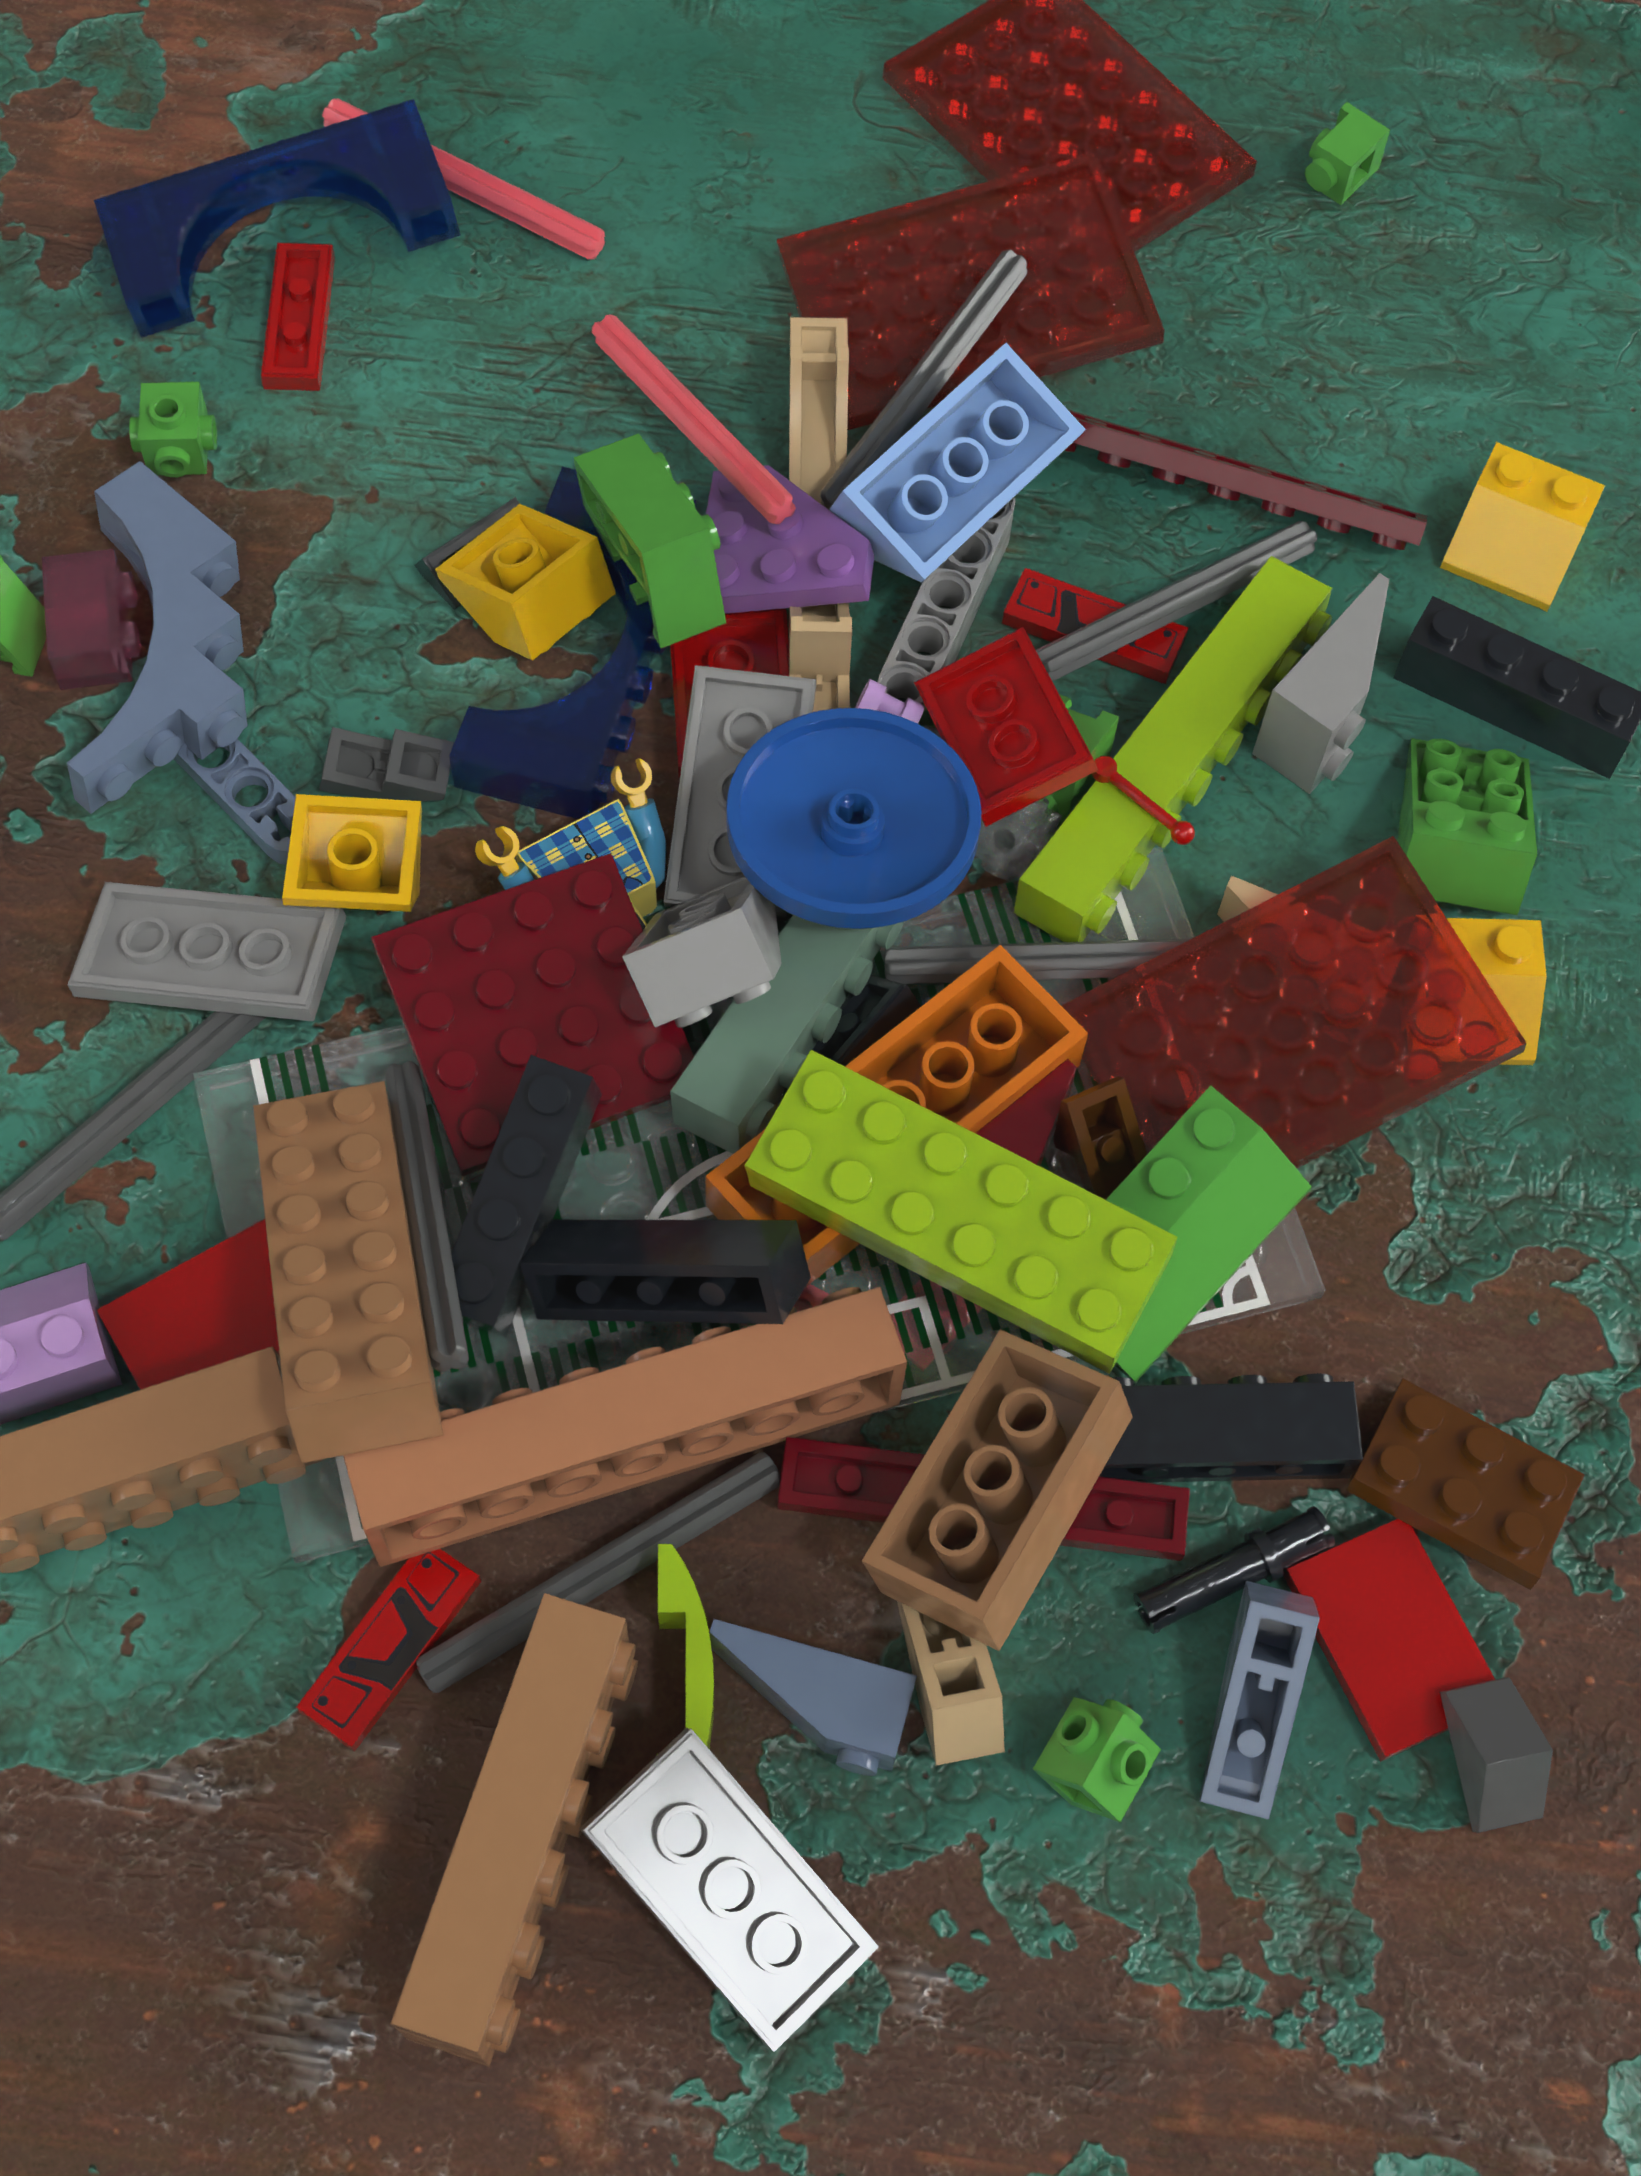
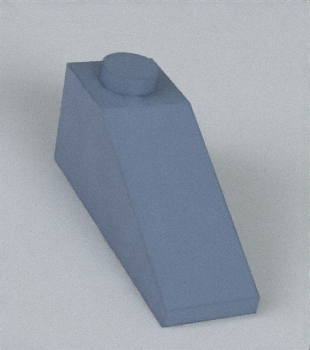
(831, 1698)
(1259, 1698)

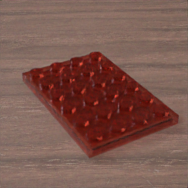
(1057, 82)
(916, 263)
(1304, 1012)

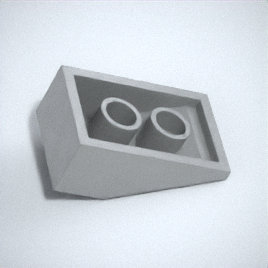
(1320, 700)
(706, 953)

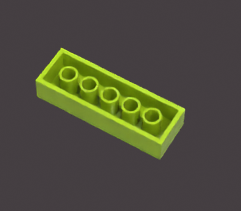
(960, 1210)

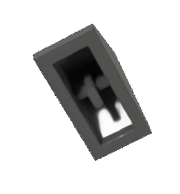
(1497, 1754)

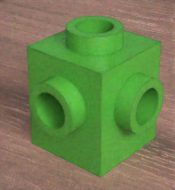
(173, 429)
(1098, 1757)

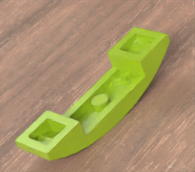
(682, 1609)

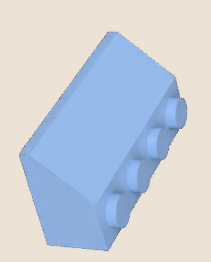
(958, 466)

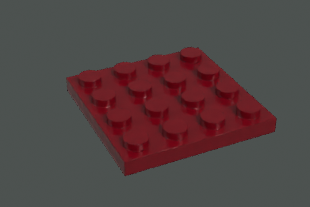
(523, 979)

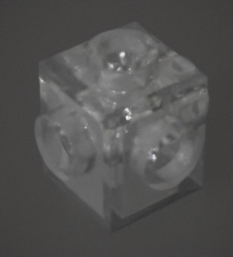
(1016, 840)

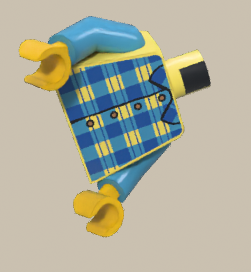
(629, 834)

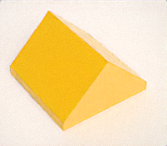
(354, 853)

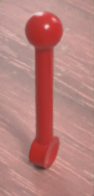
(1181, 831)

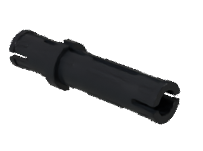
(1257, 1558)

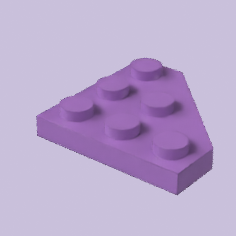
(794, 563)

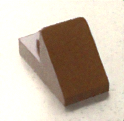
(1101, 1135)

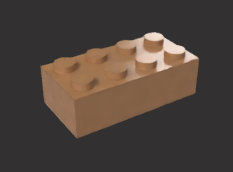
(998, 1489)

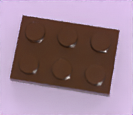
(1466, 1483)

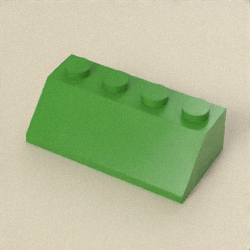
(1222, 1194)

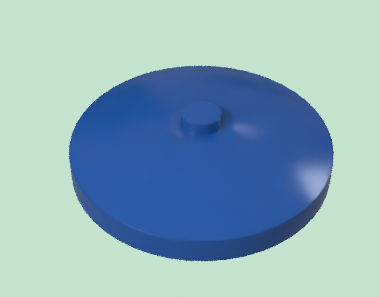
(853, 818)

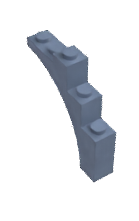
(194, 637)

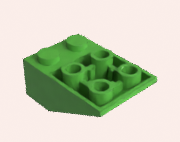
(1469, 824)

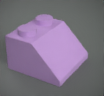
(52, 1344)

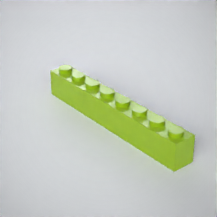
(1173, 752)

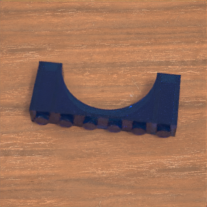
(169, 224)
(564, 750)

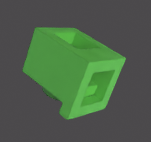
(1346, 154)

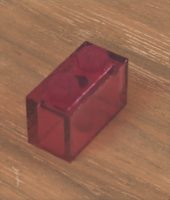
(88, 619)

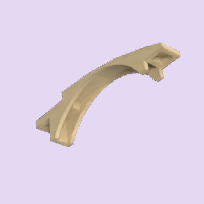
(817, 447)

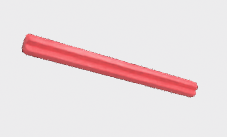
(501, 196)
(694, 420)

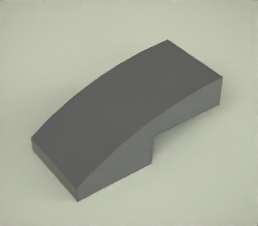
(380, 768)

